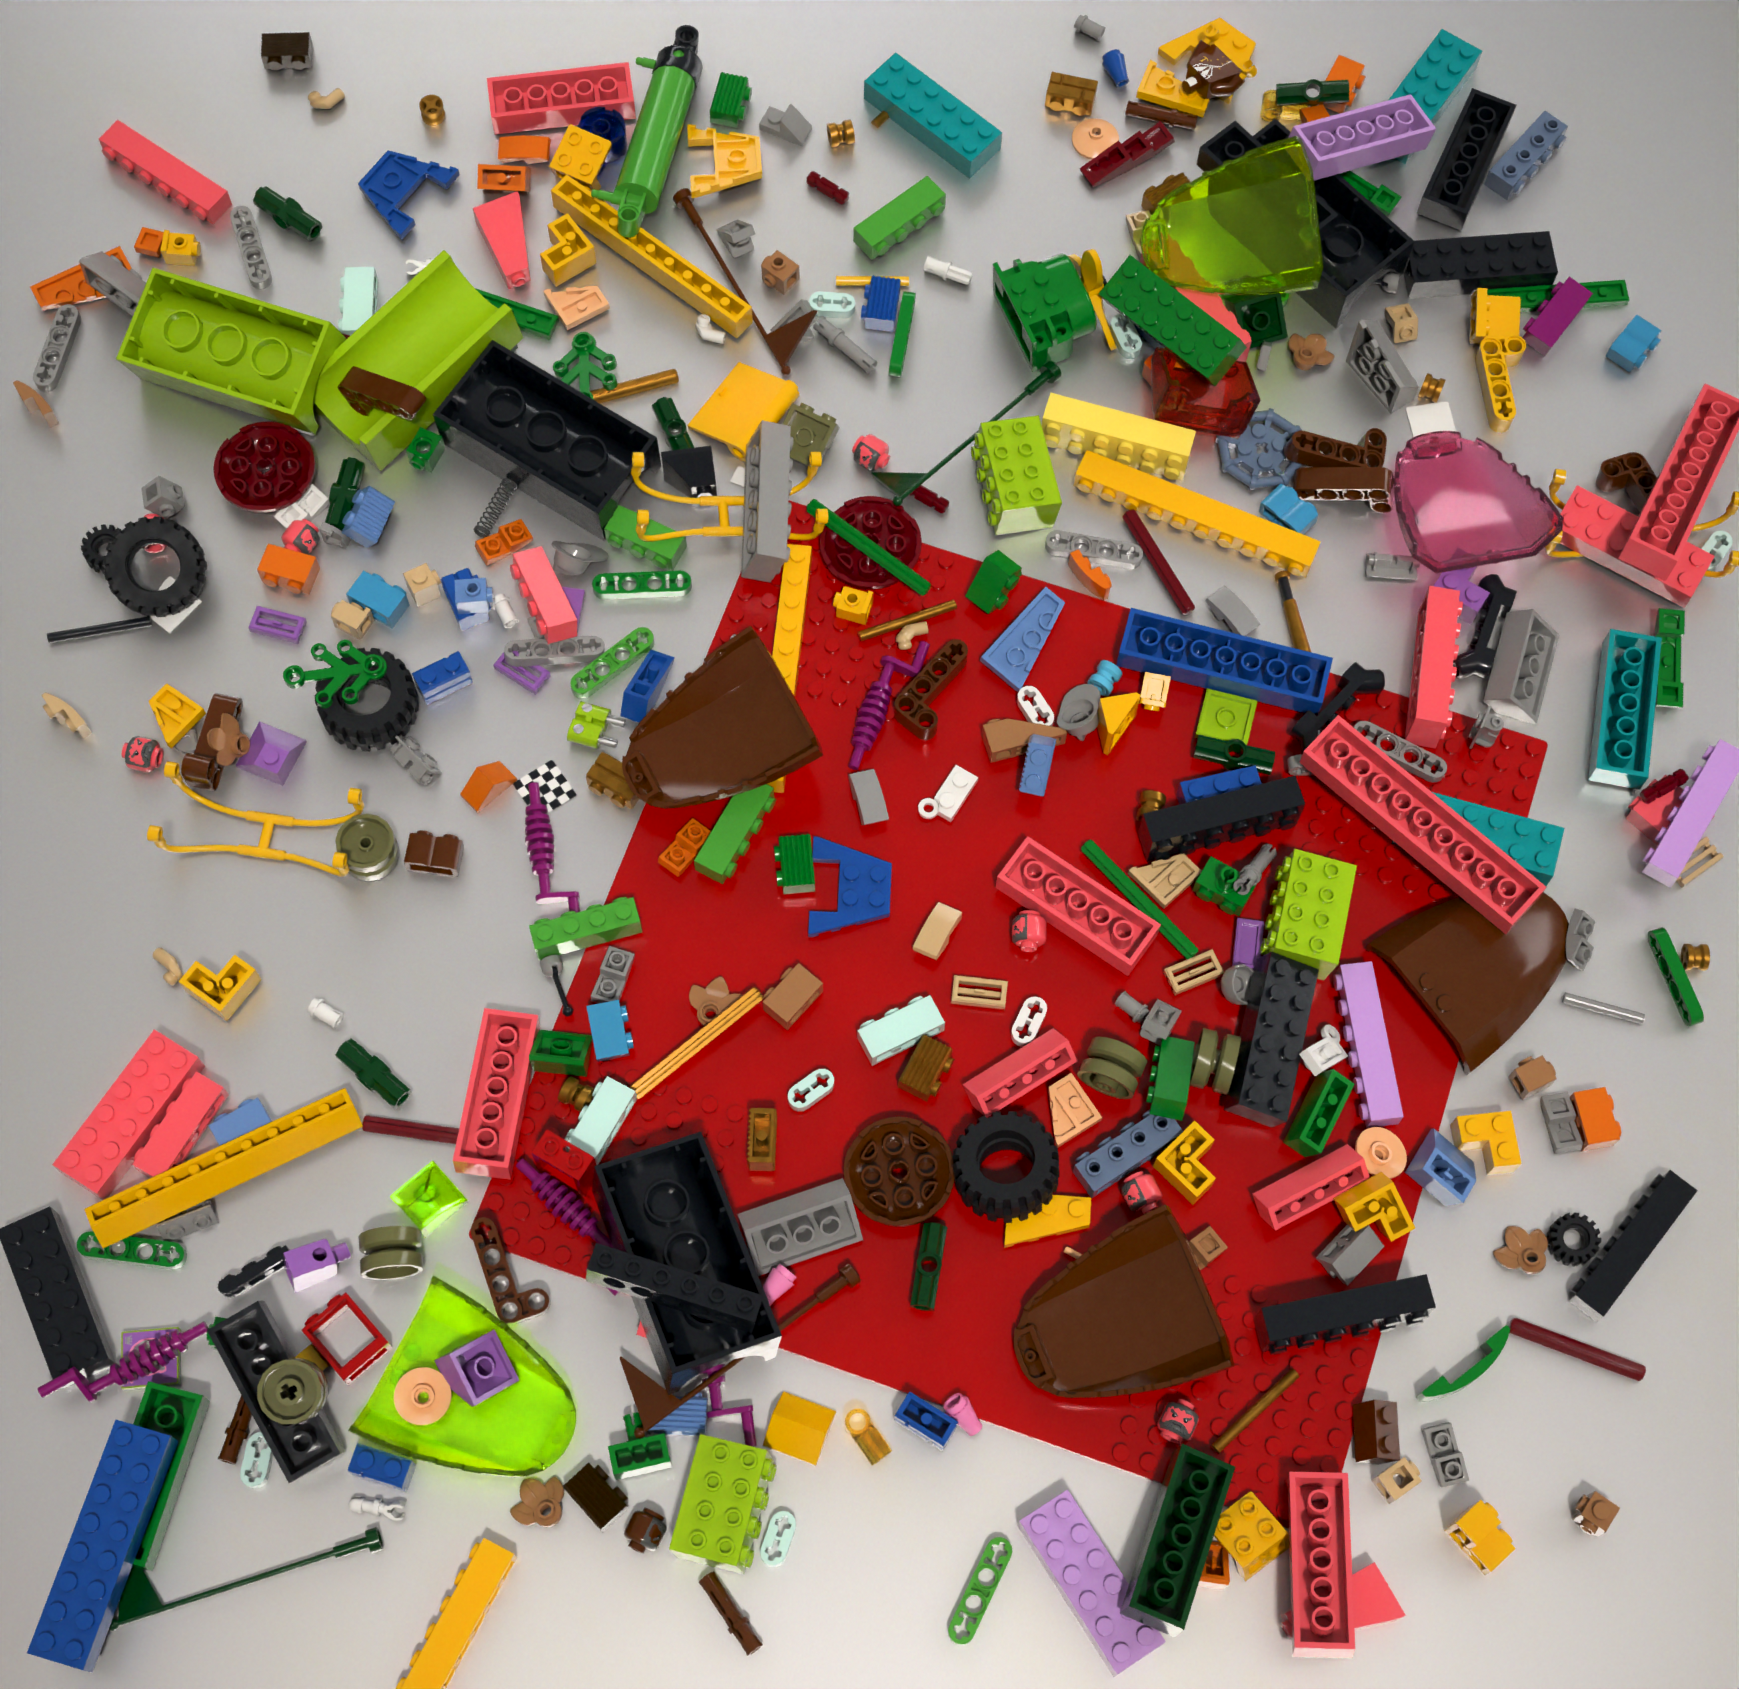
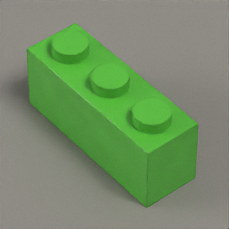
(622, 533)

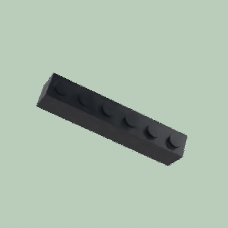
(1632, 1246)

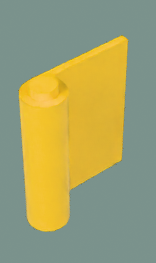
(741, 405)

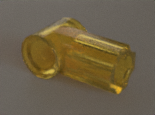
(1270, 110)
(867, 1439)

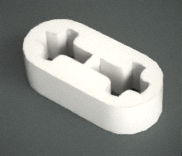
(1039, 703)
(1023, 1018)

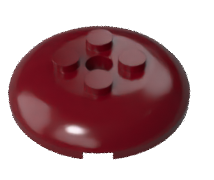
(262, 447)
(882, 523)

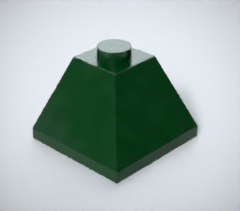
(1260, 316)

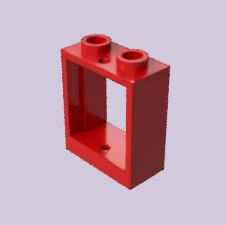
(570, 1168)
(363, 1359)

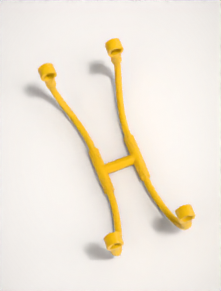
(1559, 479)
(722, 502)
(339, 861)

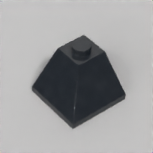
(690, 471)

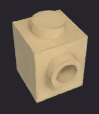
(423, 584)

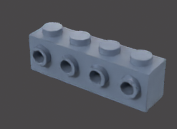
(1526, 155)
(1125, 1152)

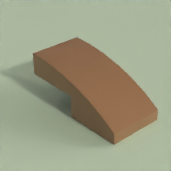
(35, 402)
(1207, 1247)

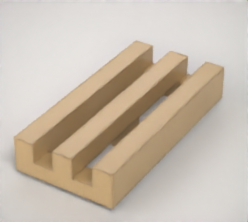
(1709, 850)
(1173, 981)
(979, 1002)

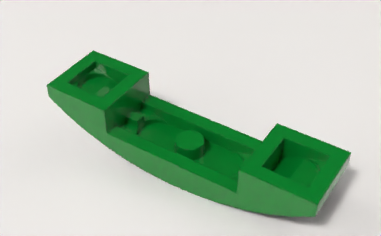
(1380, 197)
(1670, 628)
(1442, 1388)

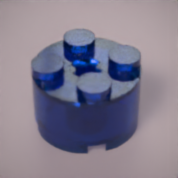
(609, 126)

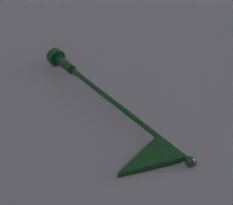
(905, 483)
(141, 1599)

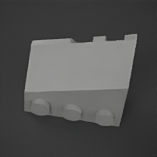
(1381, 366)

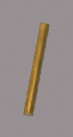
(908, 619)
(1255, 1410)

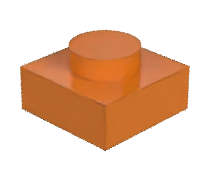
(149, 242)

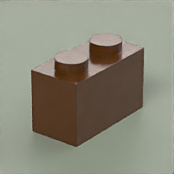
(1376, 1432)

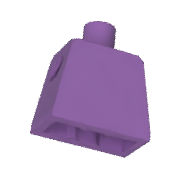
(304, 1265)

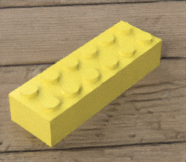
(1118, 436)

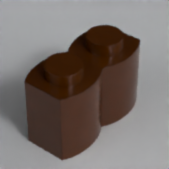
(434, 854)

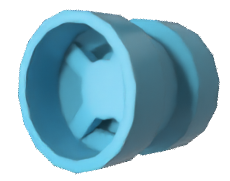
(1105, 677)

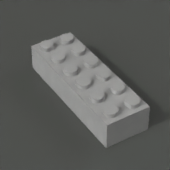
(767, 501)

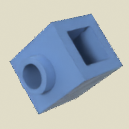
(473, 595)

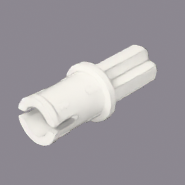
(946, 270)

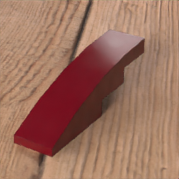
(1124, 157)

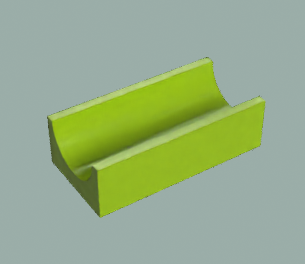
(419, 338)
(228, 348)

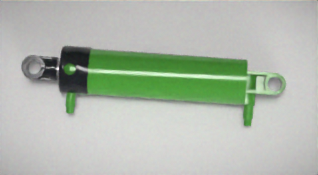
(656, 130)

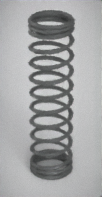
(511, 486)

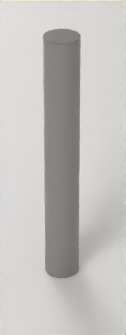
(1603, 1008)

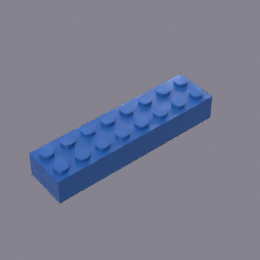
(1224, 661)
(103, 1546)

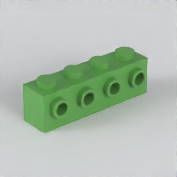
(899, 218)
(733, 831)
(585, 928)

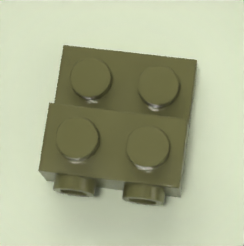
(809, 432)

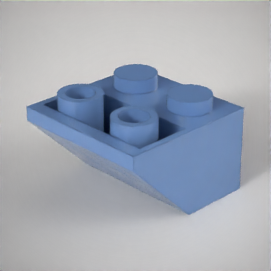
(1442, 1170)

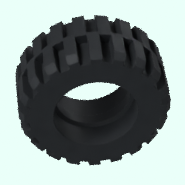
(130, 541)
(381, 726)
(999, 1134)

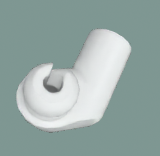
(707, 332)

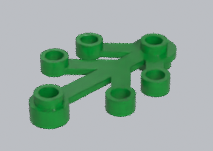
(583, 345)
(339, 672)

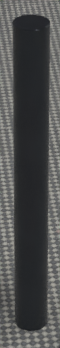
(99, 629)

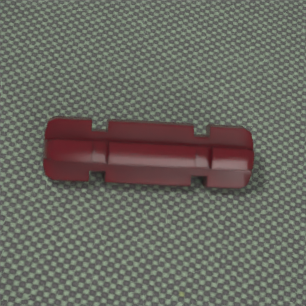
(827, 187)
(930, 499)
(1664, 786)

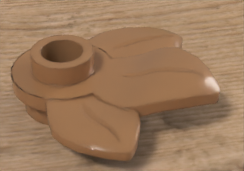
(1309, 351)
(228, 740)
(713, 998)
(1520, 1247)
(536, 1500)

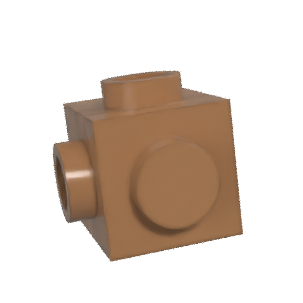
(780, 272)
(1532, 1076)
(1595, 1513)

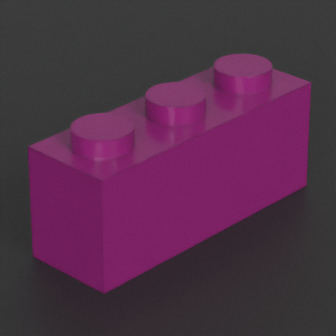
(1555, 315)

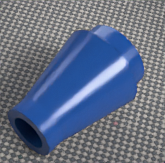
(1115, 66)

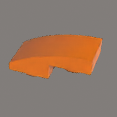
(527, 148)
(507, 541)
(1093, 579)
(684, 848)

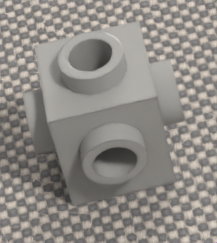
(162, 497)

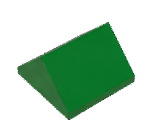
(561, 1053)

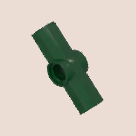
(1329, 92)
(287, 213)
(671, 422)
(344, 490)
(1218, 751)
(373, 1073)
(932, 1250)

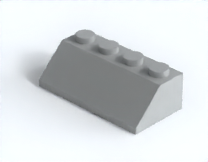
(113, 280)
(1521, 666)
(800, 1226)

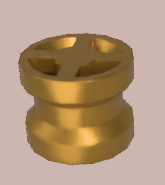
(432, 110)
(1431, 388)
(1695, 957)

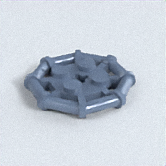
(1257, 463)

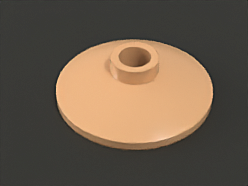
(1092, 145)
(1386, 1146)
(415, 1383)

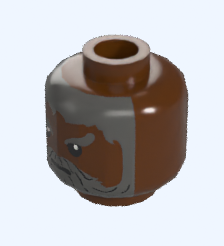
(645, 1530)

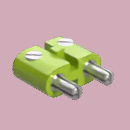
(590, 724)

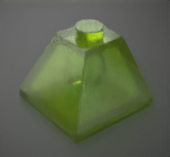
(429, 1199)

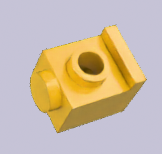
(180, 248)
(856, 611)

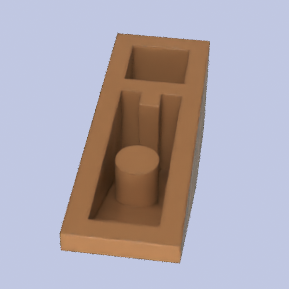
(1011, 737)

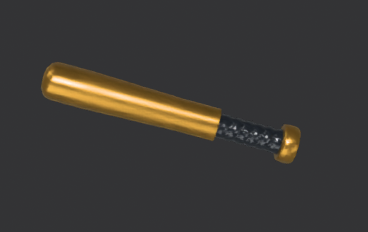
(1292, 613)

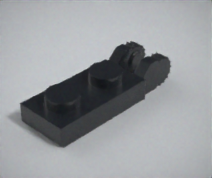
(253, 1273)

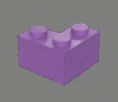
(1470, 594)

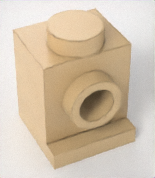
(352, 618)
(1409, 1478)

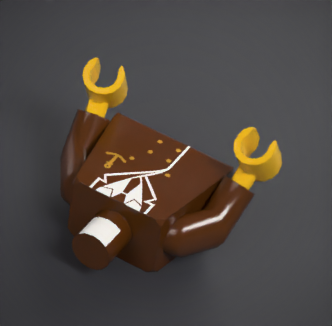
(1212, 71)

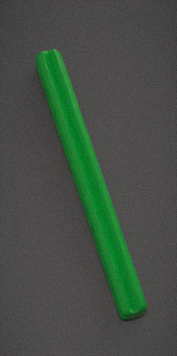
(872, 549)
(1138, 898)

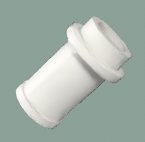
(504, 610)
(325, 1013)

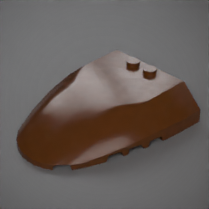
(720, 731)
(1473, 973)
(1124, 1317)

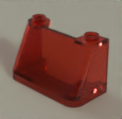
(1193, 403)

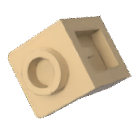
(1403, 322)

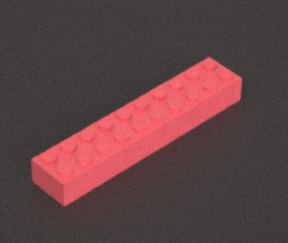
(1683, 483)
(1422, 824)

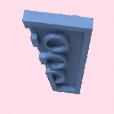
(1020, 644)

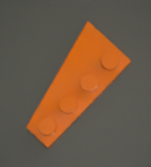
(70, 286)

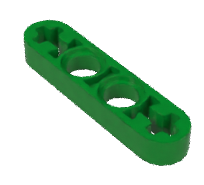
(902, 334)
(642, 580)
(1675, 977)
(132, 1247)

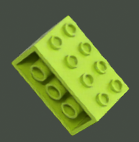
(1016, 475)
(1310, 910)
(723, 1504)

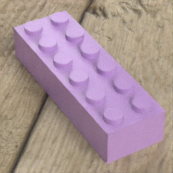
(1365, 136)
(1088, 1581)

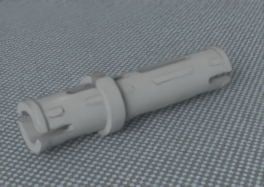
(837, 338)
(1252, 873)

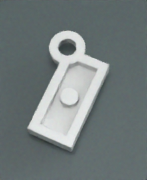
(950, 795)
(1325, 1052)

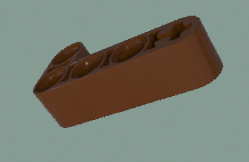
(369, 390)
(1306, 448)
(1627, 472)
(1347, 484)
(934, 684)
(201, 768)
(502, 1269)

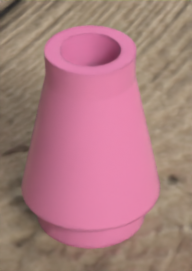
(778, 1283)
(962, 1411)

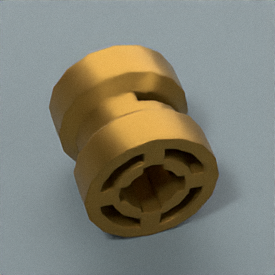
(840, 133)
(1150, 801)
(575, 1094)

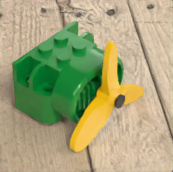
(1052, 304)

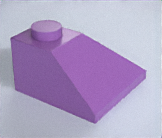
(271, 753)
(478, 1369)

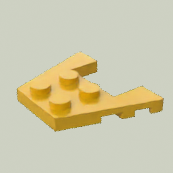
(1231, 43)
(735, 159)

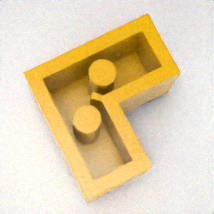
(570, 251)
(223, 991)
(1492, 1134)
(1181, 1165)
(1375, 1202)
(1479, 1538)

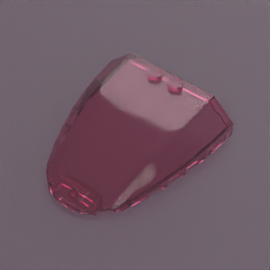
(1468, 504)

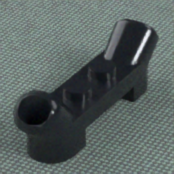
(1499, 602)
(1353, 682)

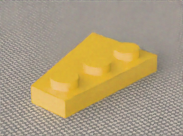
(1167, 91)
(1059, 1217)

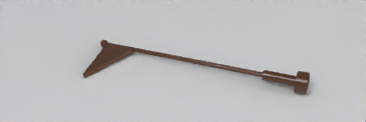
(780, 341)
(653, 1400)

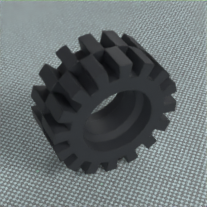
(92, 544)
(1585, 1228)

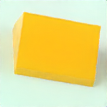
(1114, 717)
(799, 1428)

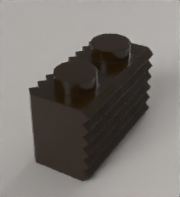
(286, 50)
(596, 1497)

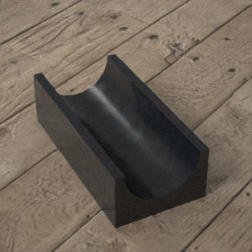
(1357, 251)
(544, 437)
(676, 1213)

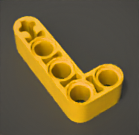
(1498, 384)

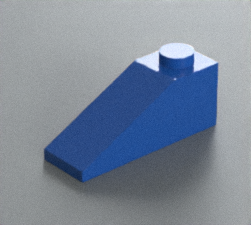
(646, 686)

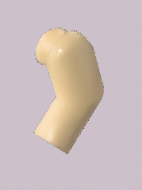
(325, 102)
(908, 632)
(169, 962)

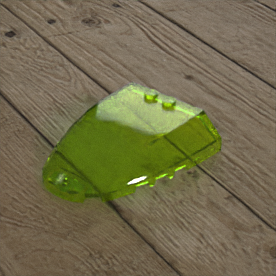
(1240, 226)
(504, 1435)

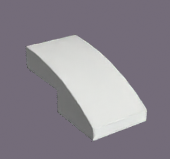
(307, 507)

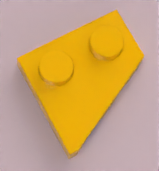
(174, 713)

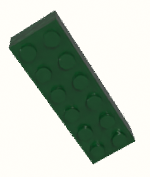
(1177, 1540)

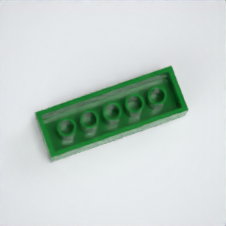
(1172, 320)
(180, 1416)

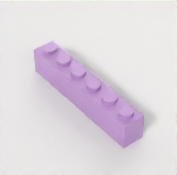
(1693, 814)
(1368, 1045)

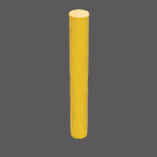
(863, 280)

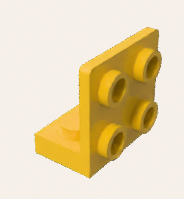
(580, 157)
(1493, 316)
(1251, 1535)

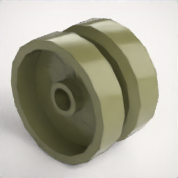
(369, 846)
(1210, 1059)
(1112, 1067)
(390, 1252)
(275, 1395)

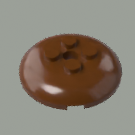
(903, 1145)

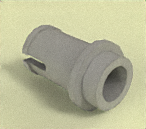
(1089, 27)
(1132, 1007)

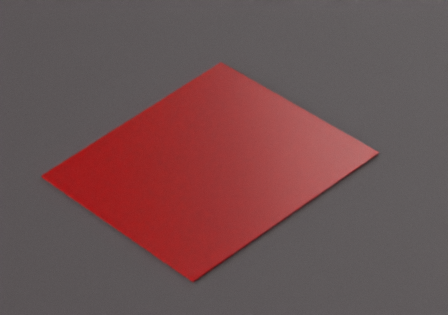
(756, 932)

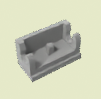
(1350, 1253)

